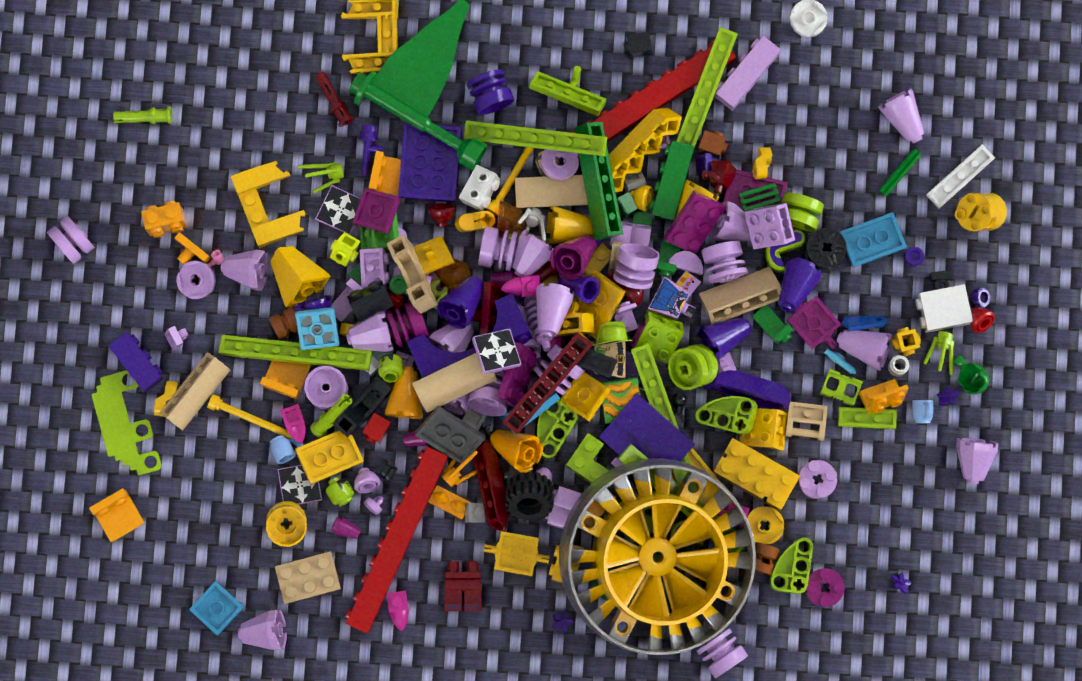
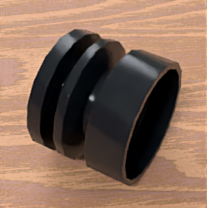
(826, 260)

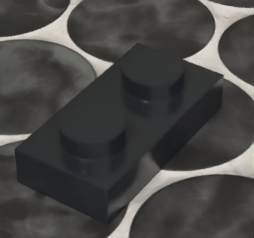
(598, 363)

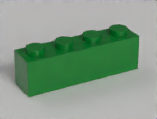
(672, 179)

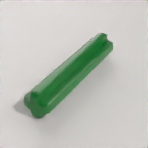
(899, 173)

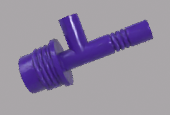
(368, 135)

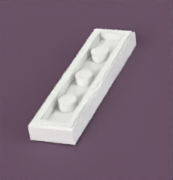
(960, 176)

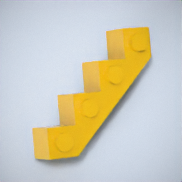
(642, 140)

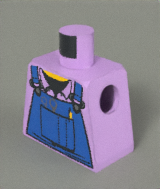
(671, 300)

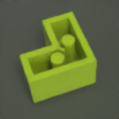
(583, 461)

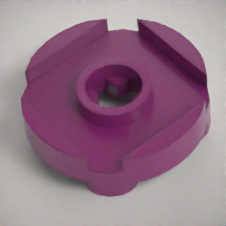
(836, 587)

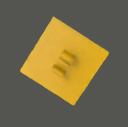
(433, 255)

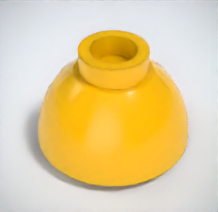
(643, 197)

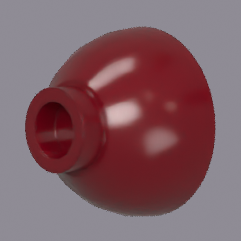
(441, 213)

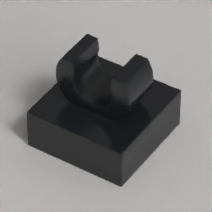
(940, 276)

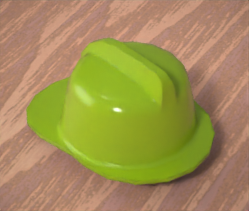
(611, 332)

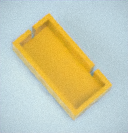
(756, 474)

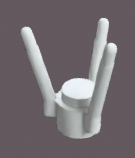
(533, 218)

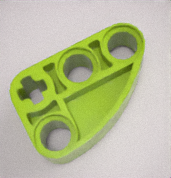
(733, 409)
(551, 421)
(786, 568)

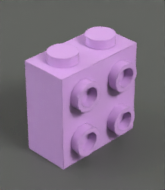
(769, 226)

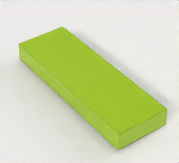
(861, 419)

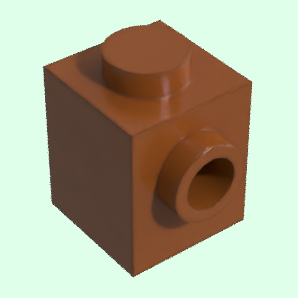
(713, 143)

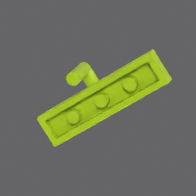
(567, 92)

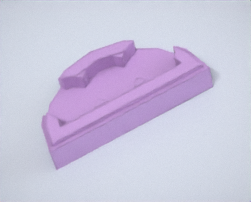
(687, 261)

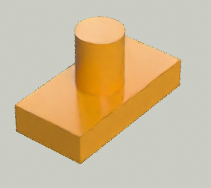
(190, 250)

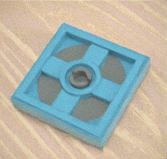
(317, 328)

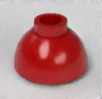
(982, 319)

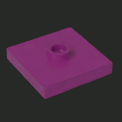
(376, 210)

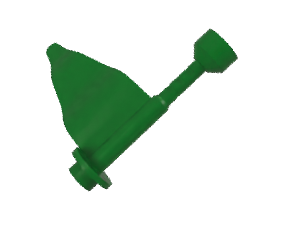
(415, 79)

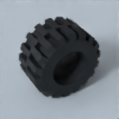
(529, 496)

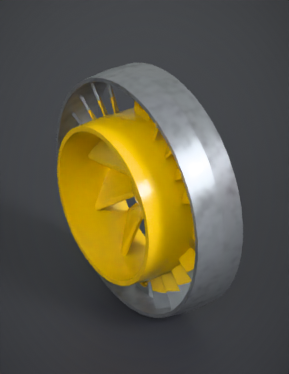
(620, 584)

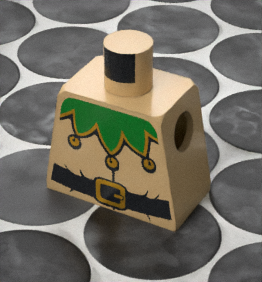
(617, 351)

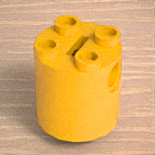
(981, 211)

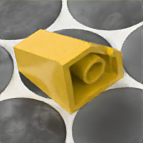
(296, 275)

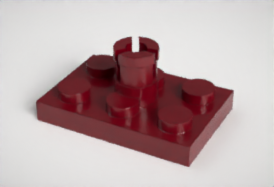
(488, 312)

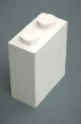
(944, 308)

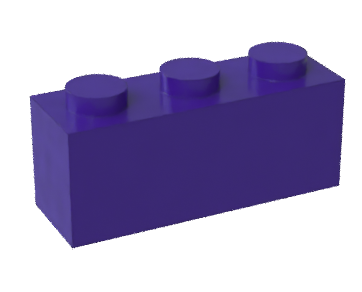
(136, 361)

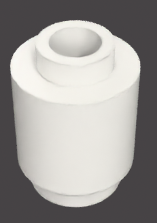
(902, 361)

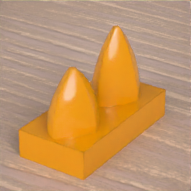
(448, 502)

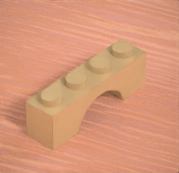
(408, 263)

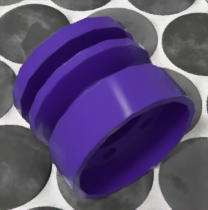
(489, 88)

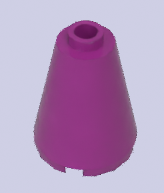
(573, 256)

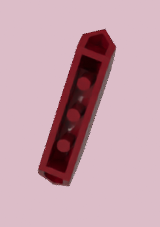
(491, 486)

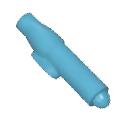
(840, 360)

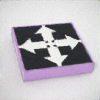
(338, 210)
(496, 351)
(296, 486)

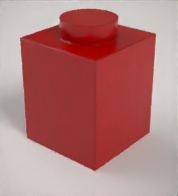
(376, 429)

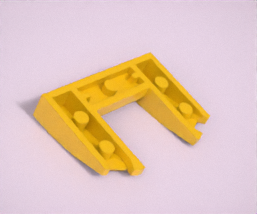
(386, 14)
(246, 186)

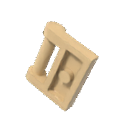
(806, 414)

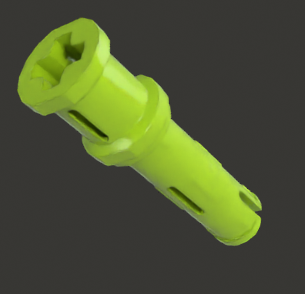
(152, 115)
(328, 418)

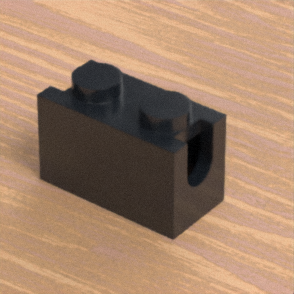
(370, 300)

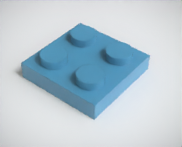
(216, 608)

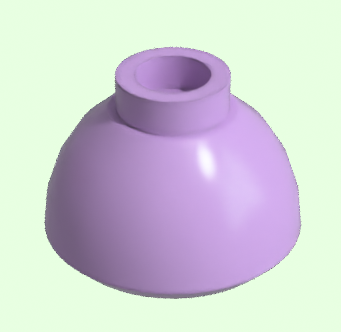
(366, 481)

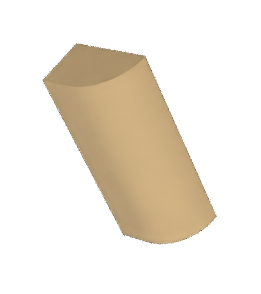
(549, 192)
(740, 295)
(451, 382)
(195, 391)

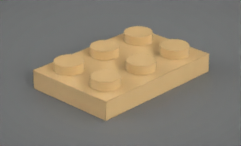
(307, 577)

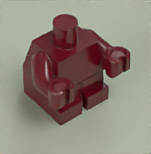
(720, 176)

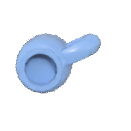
(922, 411)
(282, 449)

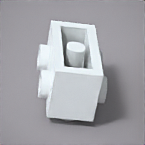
(480, 188)

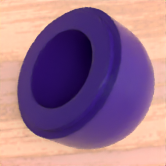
(975, 297)

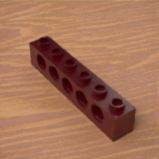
(548, 382)

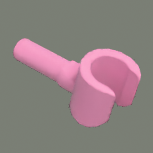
(217, 258)

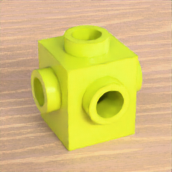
(345, 249)

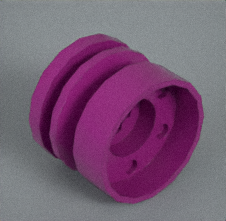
(406, 324)

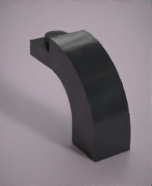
(364, 407)

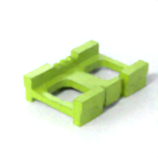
(839, 393)

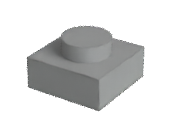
(634, 180)
(473, 419)
(474, 513)

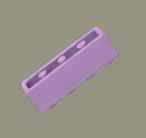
(747, 73)

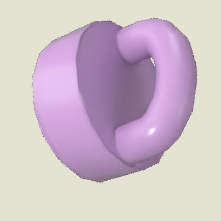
(374, 504)

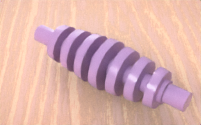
(531, 313)

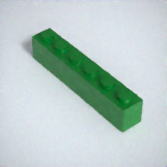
(600, 188)

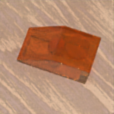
(508, 218)
(453, 274)

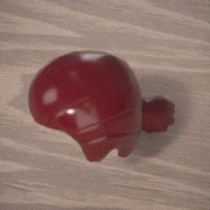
(633, 295)

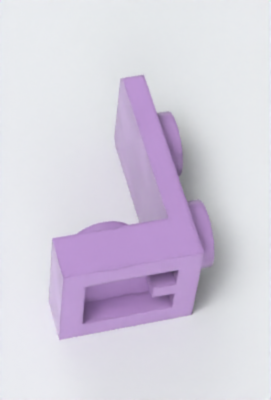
(341, 304)
(625, 314)

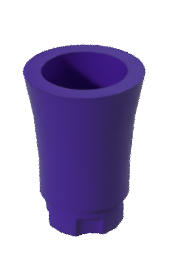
(584, 287)

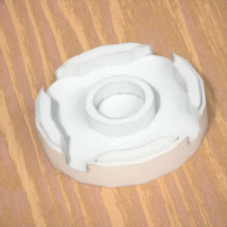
(808, 18)

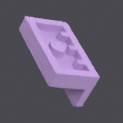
(374, 266)

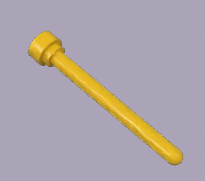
(494, 205)
(217, 403)

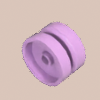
(70, 239)
(315, 386)

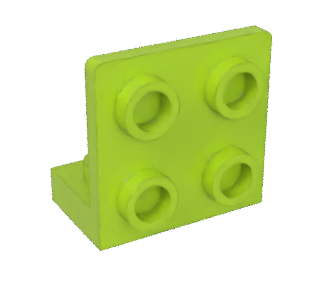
(661, 334)

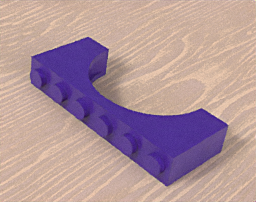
(432, 359)

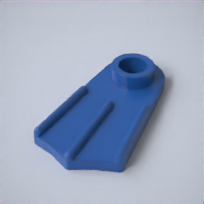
(864, 322)

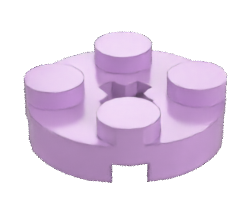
(559, 172)
(187, 273)
(827, 474)

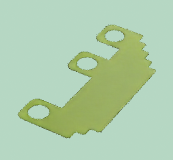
(116, 429)

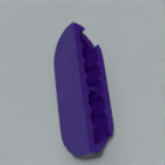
(764, 392)

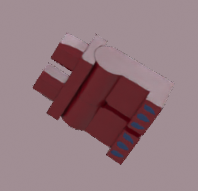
(466, 582)

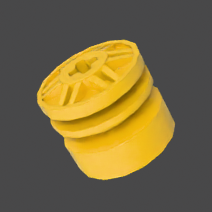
(282, 534)

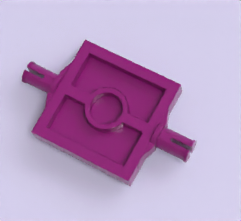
(814, 323)

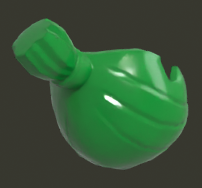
(972, 376)

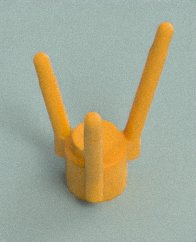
(452, 475)

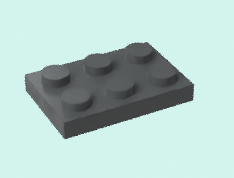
(449, 435)

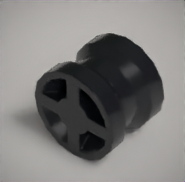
(386, 471)

